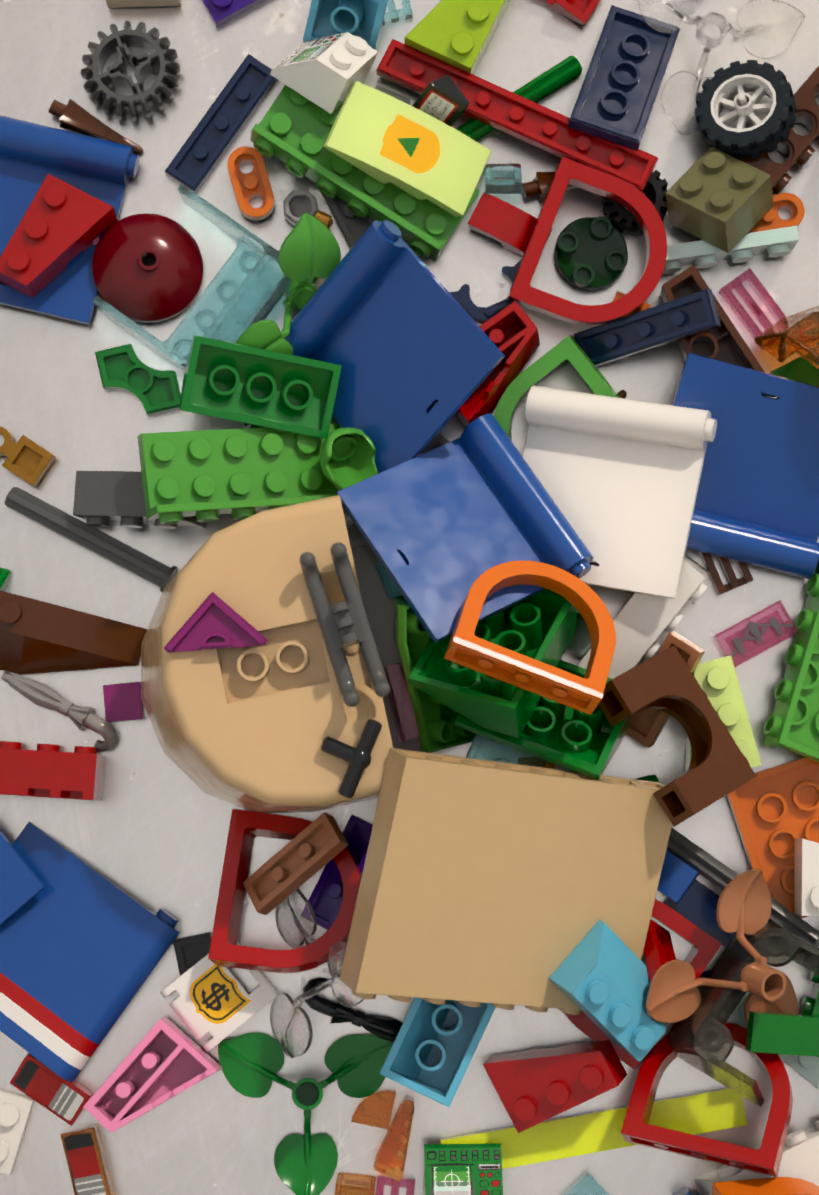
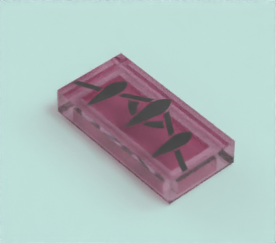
(756, 633)
(401, 703)

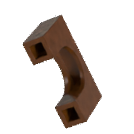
(716, 759)

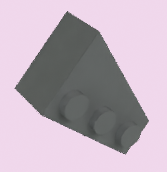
(116, 498)

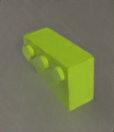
(458, 31)

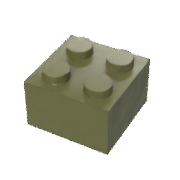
(719, 199)

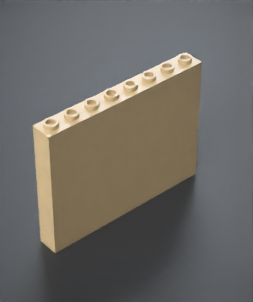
(495, 877)

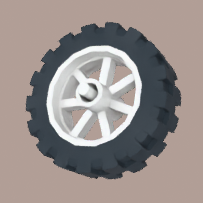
(735, 81)

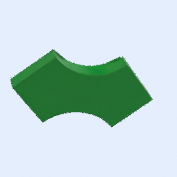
(124, 371)

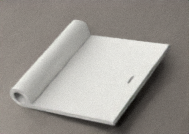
(622, 480)

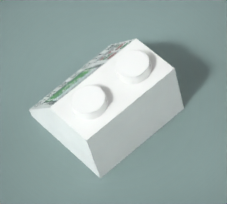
(326, 68)

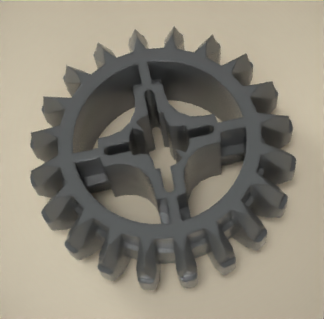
(117, 75)

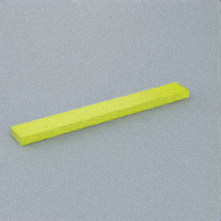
(602, 1129)

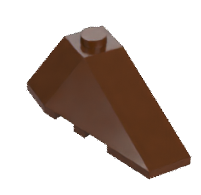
(60, 639)

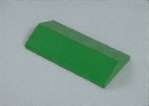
(259, 387)

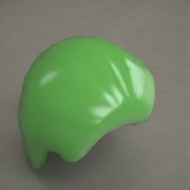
(347, 457)

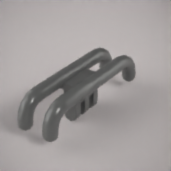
(344, 624)

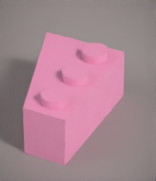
(150, 1075)

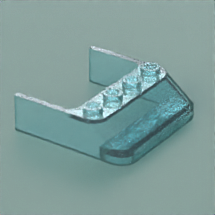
(234, 300)

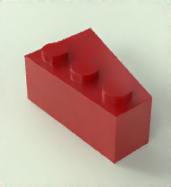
(52, 234)
(518, 340)
(52, 772)
(552, 1080)

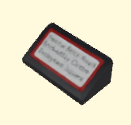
(442, 100)

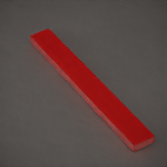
(518, 115)

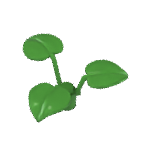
(304, 254)

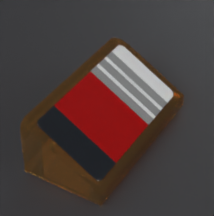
(87, 1161)

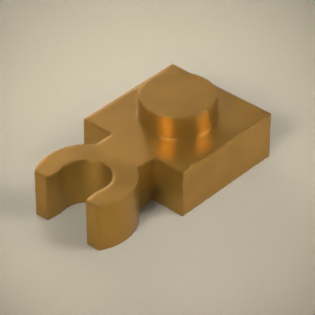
(25, 458)

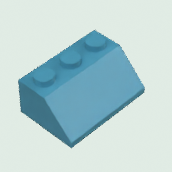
(610, 990)
(436, 1047)

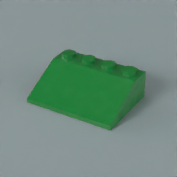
(534, 627)
(563, 734)

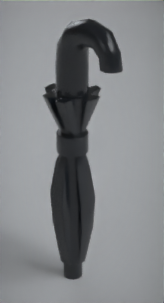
(381, 1026)

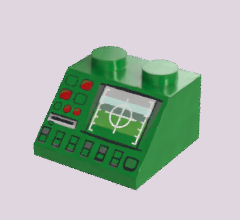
(463, 1169)

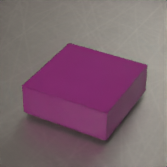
(123, 702)

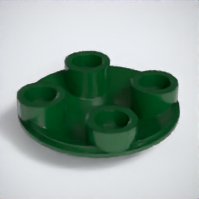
(591, 252)

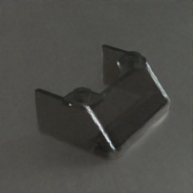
(703, 1037)

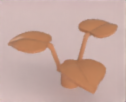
(740, 909)

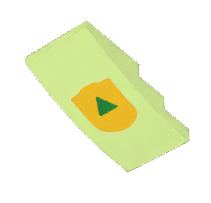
(407, 148)

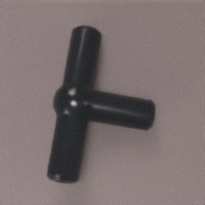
(357, 757)

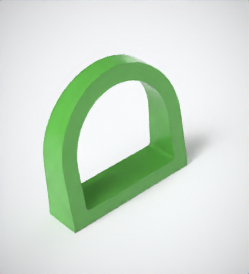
(566, 350)

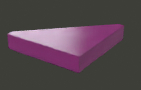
(215, 627)

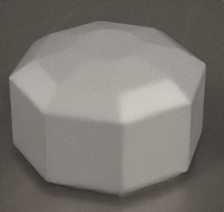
(298, 203)

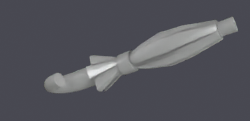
(81, 716)

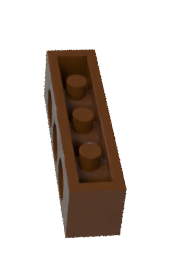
(796, 148)

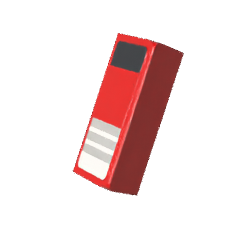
(50, 1090)

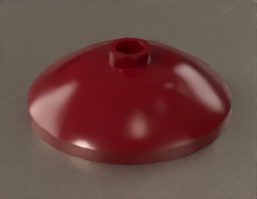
(147, 291)

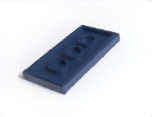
(622, 79)

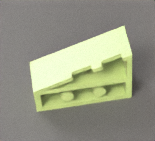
(723, 690)

